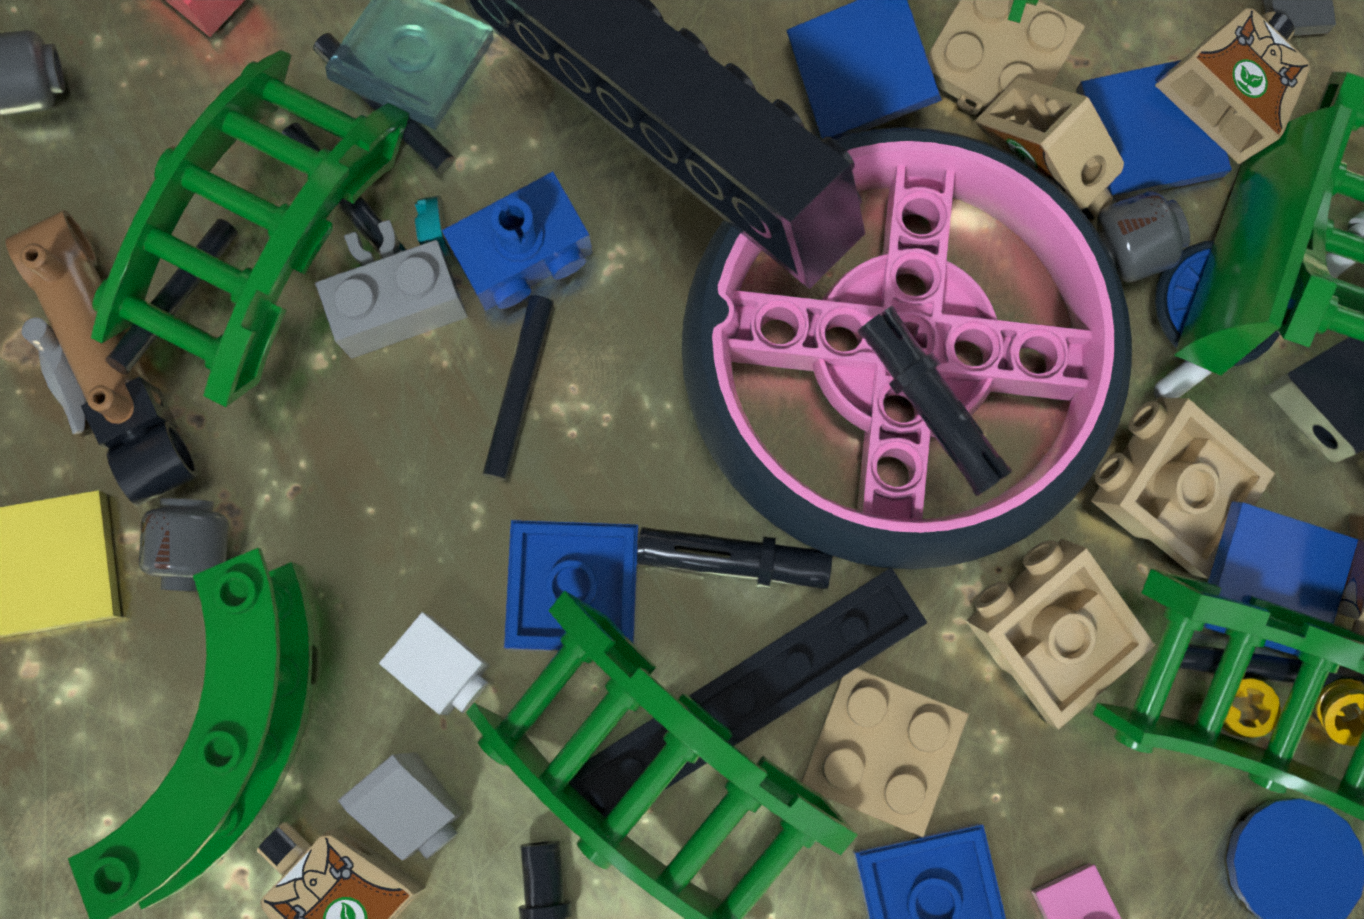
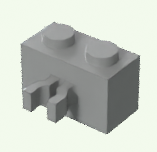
(390, 296)

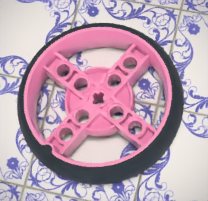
(1082, 363)

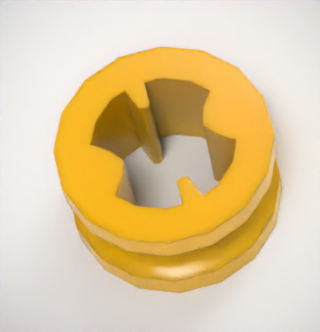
(1263, 699)
(1329, 709)

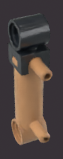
(120, 408)

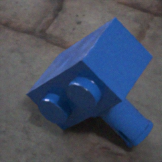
(520, 242)

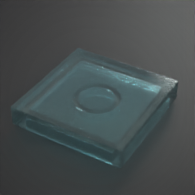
(410, 56)

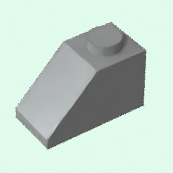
(404, 806)

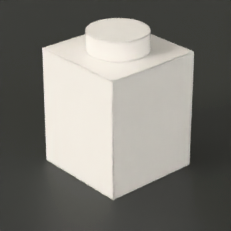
(437, 666)

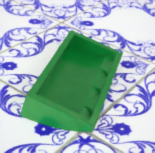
(1262, 242)

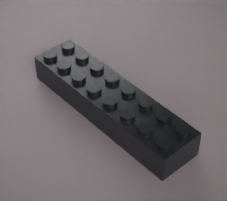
(695, 122)

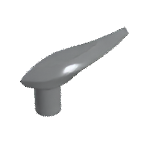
(57, 371)

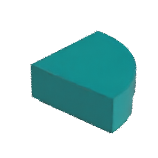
(431, 222)

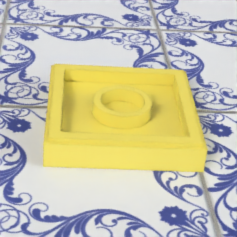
(56, 564)

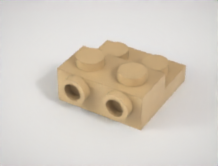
(1179, 481)
(1059, 629)

